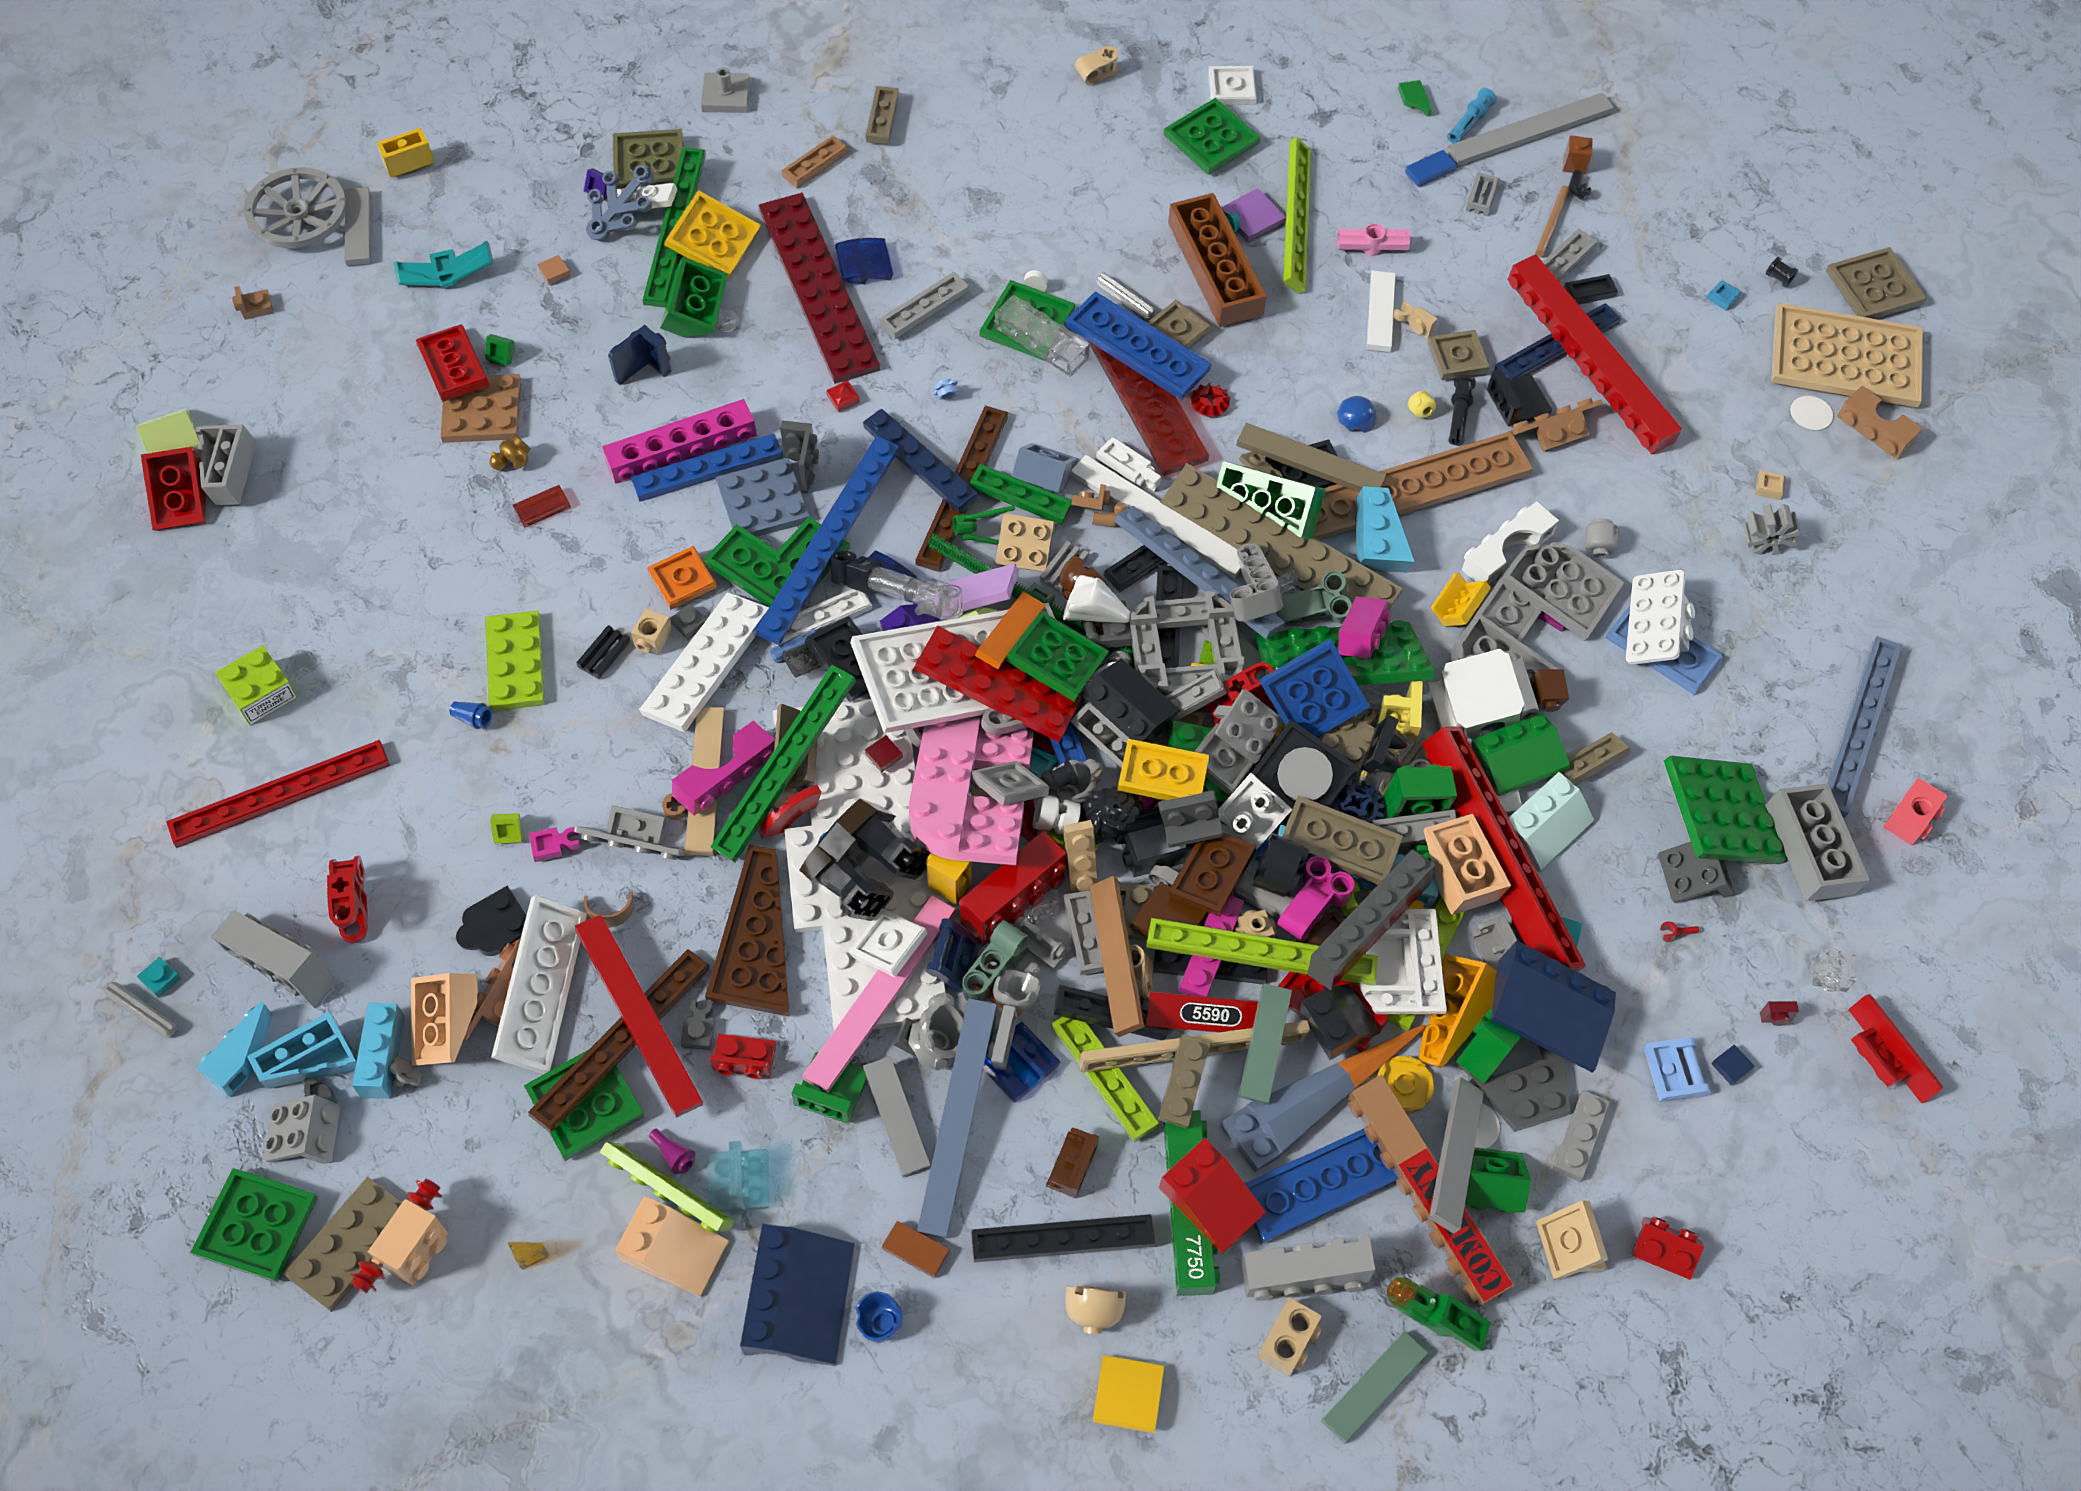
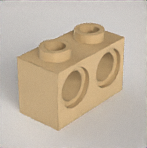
(1285, 1334)

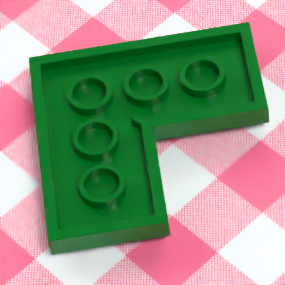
(757, 565)

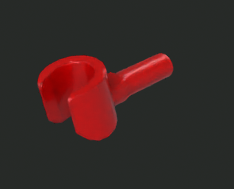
(1676, 931)

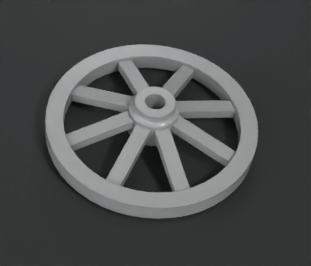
(295, 210)

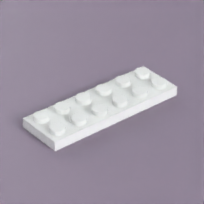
(704, 663)
(539, 986)

